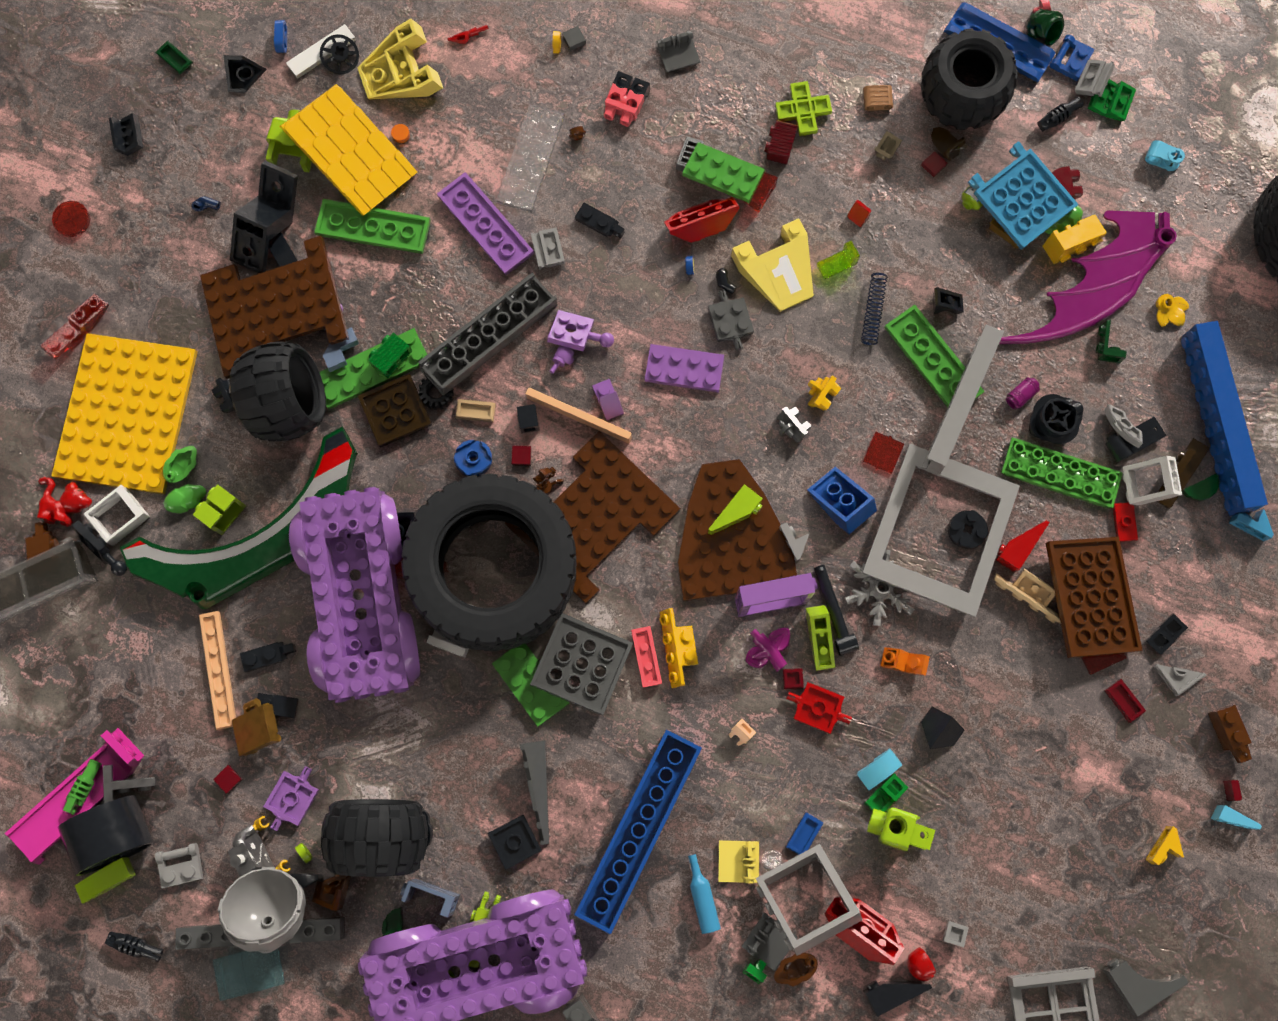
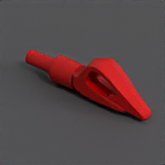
(467, 34)

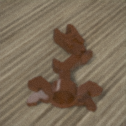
(543, 478)

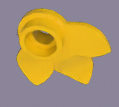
(1173, 312)

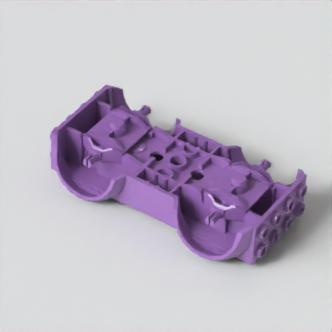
(328, 542)
(535, 974)

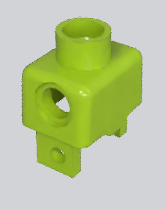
(281, 143)
(909, 831)

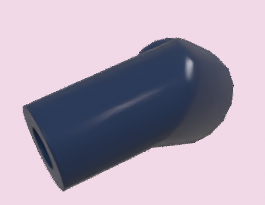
(205, 202)

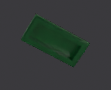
(174, 57)

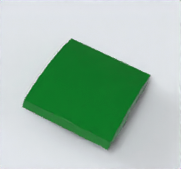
(1114, 101)

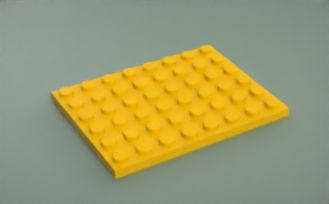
(124, 413)

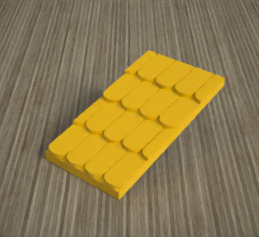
(349, 149)

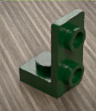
(1110, 354)

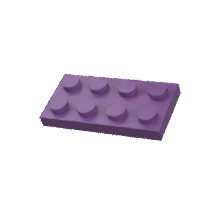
(684, 368)

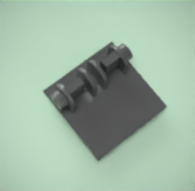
(678, 51)
(767, 942)

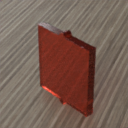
(883, 452)

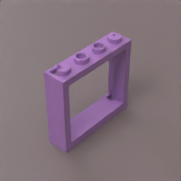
(775, 594)

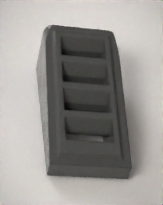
(680, 164)

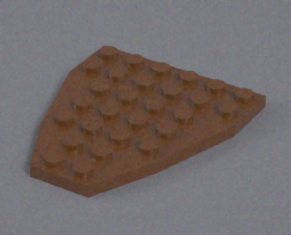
(737, 555)

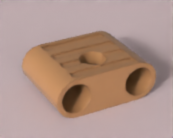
(878, 97)

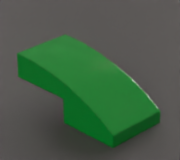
(886, 794)

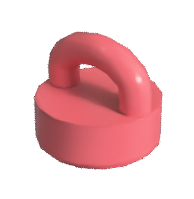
(1043, 4)

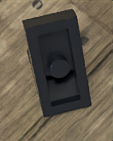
(947, 301)
(282, 705)

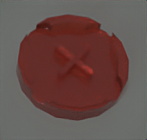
(71, 218)

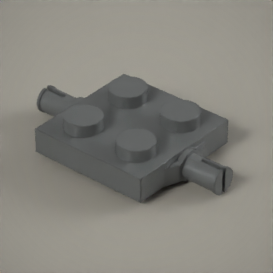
(730, 320)

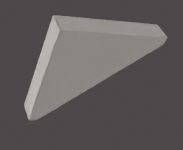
(1178, 679)

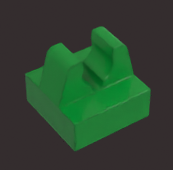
(755, 971)

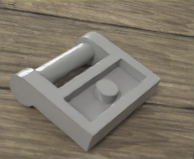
(181, 872)

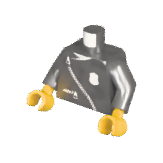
(249, 851)

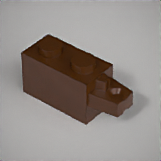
(41, 540)
(1231, 732)

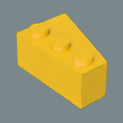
(1074, 239)

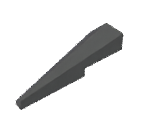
(536, 770)

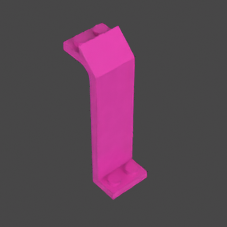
(38, 828)

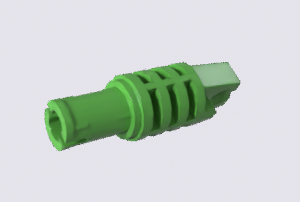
(81, 787)

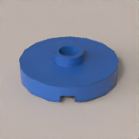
(473, 449)

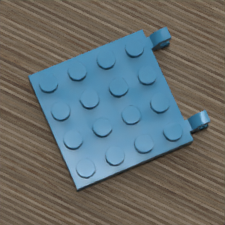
(1024, 197)

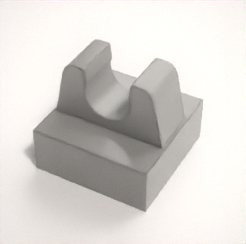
(955, 933)

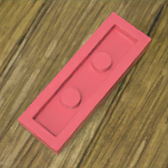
(646, 657)

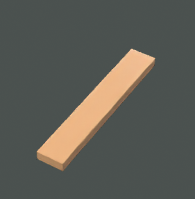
(579, 415)
(217, 669)

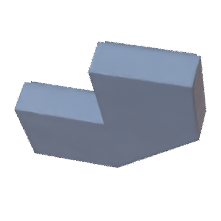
(334, 353)

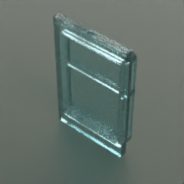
(247, 973)

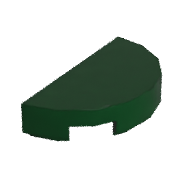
(1204, 489)
(393, 922)

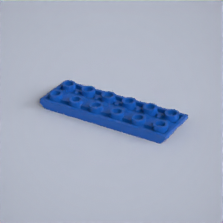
(1030, 55)

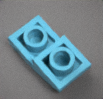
(879, 769)

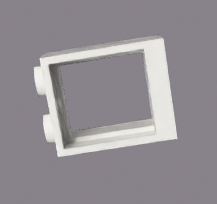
(1170, 479)
(105, 504)

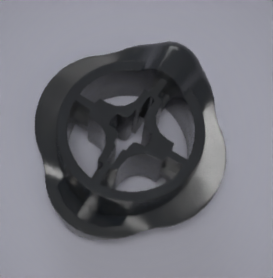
(1056, 430)

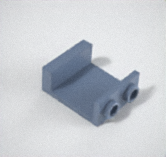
(451, 898)

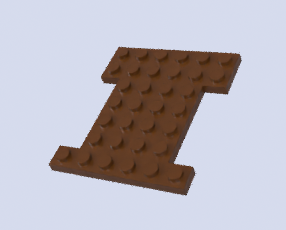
(273, 304)
(606, 508)

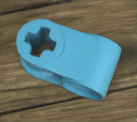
(1163, 155)

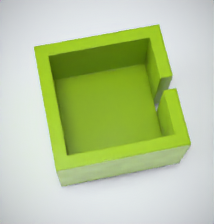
(219, 509)

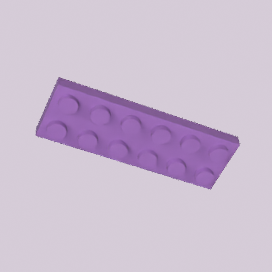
(485, 223)

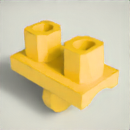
(820, 389)

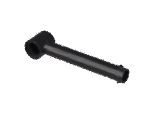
(845, 642)

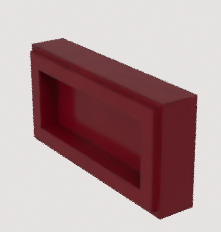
(1125, 700)

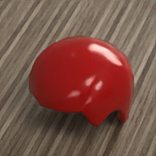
(920, 965)

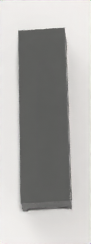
(487, 334)

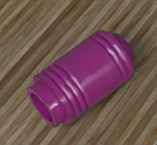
(1022, 393)

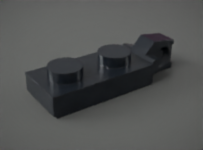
(599, 221)
(266, 655)

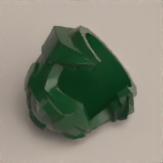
(1045, 25)

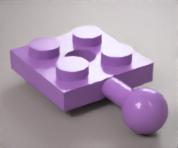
(578, 338)

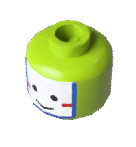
(970, 201)

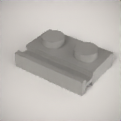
(1094, 78)
(547, 248)

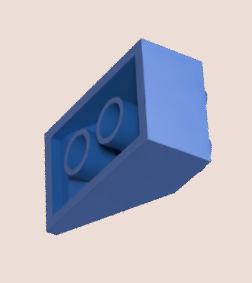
(843, 500)

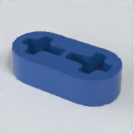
(280, 36)

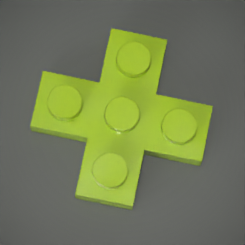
(803, 108)

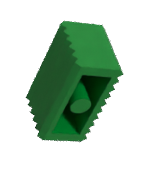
(389, 354)

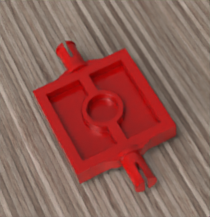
(818, 708)

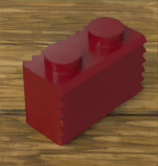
(781, 142)

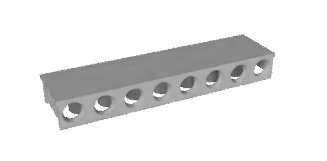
(962, 400)

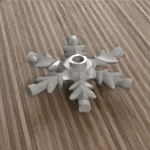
(888, 593)

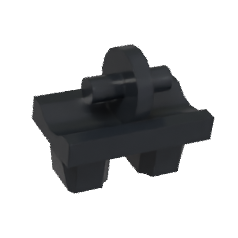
(221, 390)

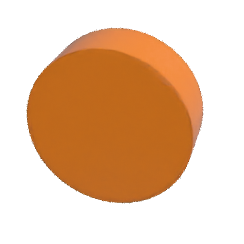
(400, 133)

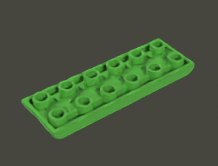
(1061, 473)

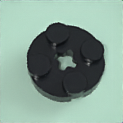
(973, 520)

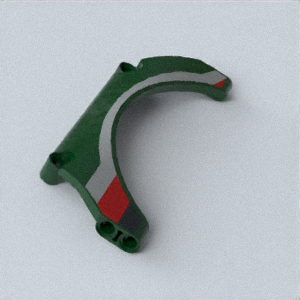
(232, 567)

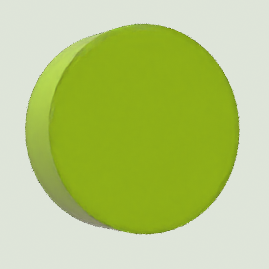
(304, 853)

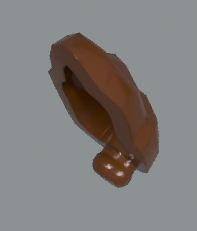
(796, 969)

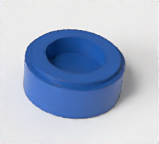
(689, 262)

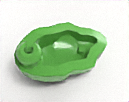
(1069, 219)
(180, 464)
(184, 498)

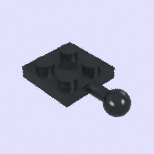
(98, 547)

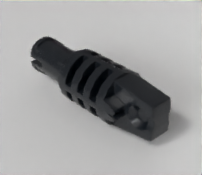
(1059, 114)
(133, 946)

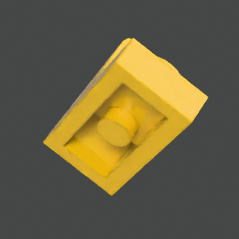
(1167, 842)

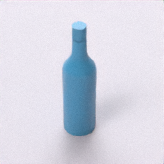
(703, 899)

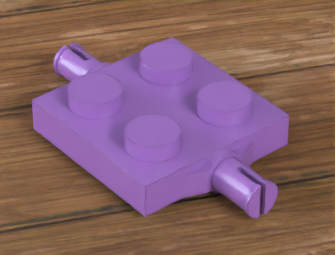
(291, 798)

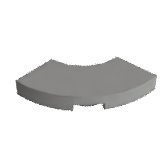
(1123, 426)

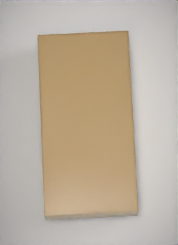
(475, 410)

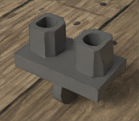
(791, 426)

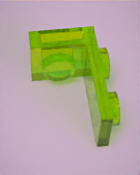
(839, 262)

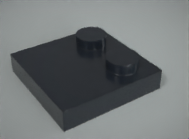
(514, 842)

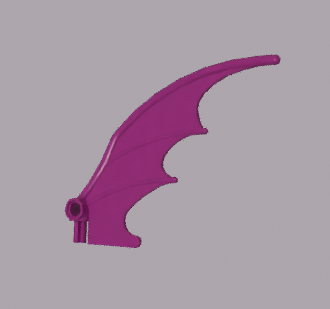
(1110, 276)

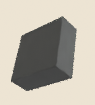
(574, 38)

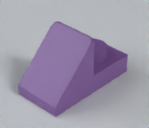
(608, 399)

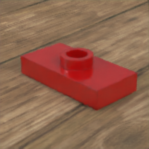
(1125, 522)

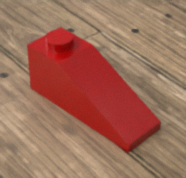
(1018, 549)

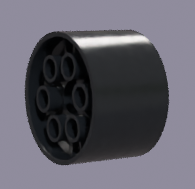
(105, 835)

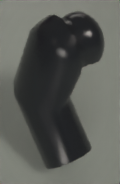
(722, 281)

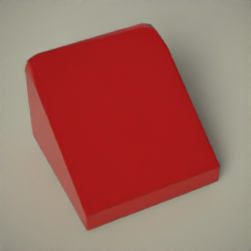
(859, 213)

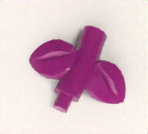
(768, 648)

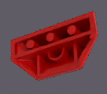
(703, 219)
(871, 937)

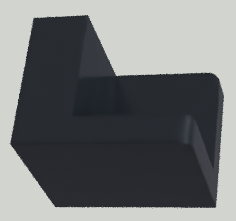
(528, 418)

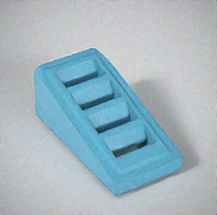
(1228, 815)

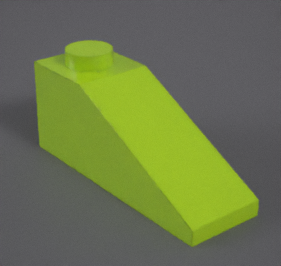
(740, 508)
(820, 637)

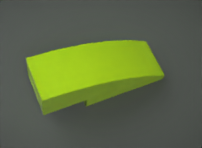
(105, 879)

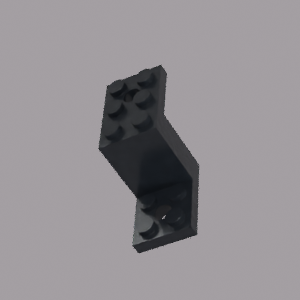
(263, 217)

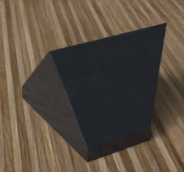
(241, 72)
(940, 729)

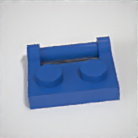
(1077, 60)

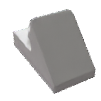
(796, 545)

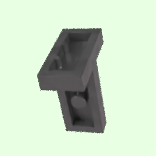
(123, 785)

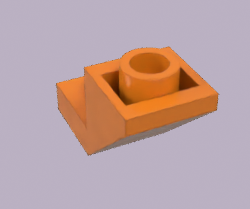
(905, 662)

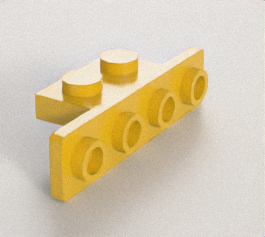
(679, 647)

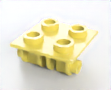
(738, 861)

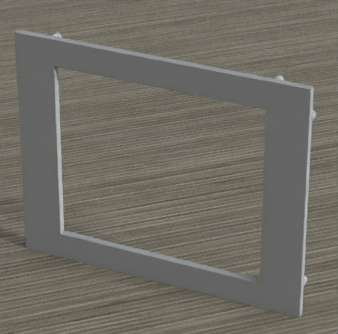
(922, 585)

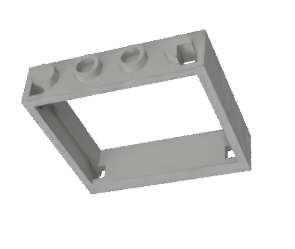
(826, 931)

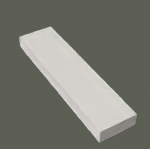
(311, 57)

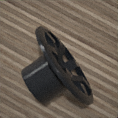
(339, 53)

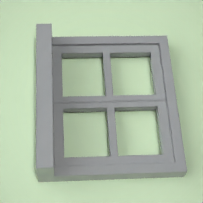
(1050, 979)

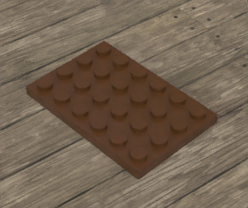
(1093, 597)

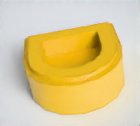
(556, 42)

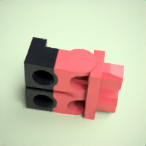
(626, 98)

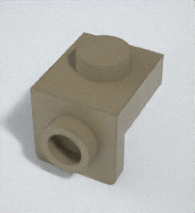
(887, 146)

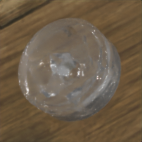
(771, 859)

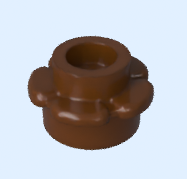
(577, 133)

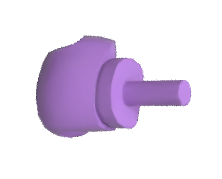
(562, 356)

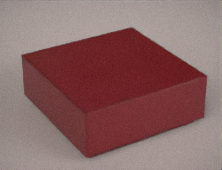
(934, 164)
(521, 455)
(793, 678)
(228, 779)
(1232, 790)

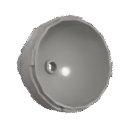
(261, 898)

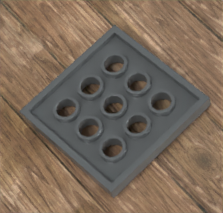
(561, 687)

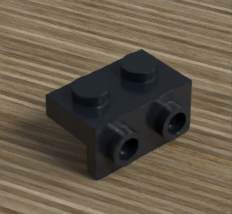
(126, 134)

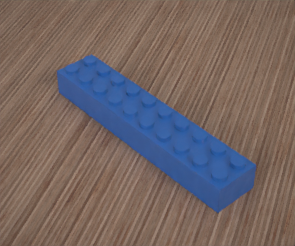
(1223, 419)
(638, 832)

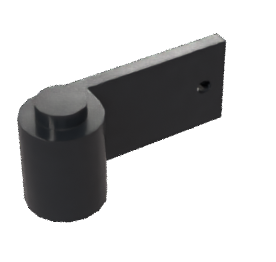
(1123, 449)

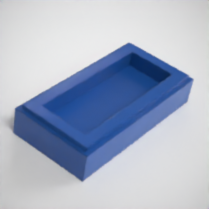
(804, 834)

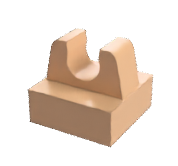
(743, 731)

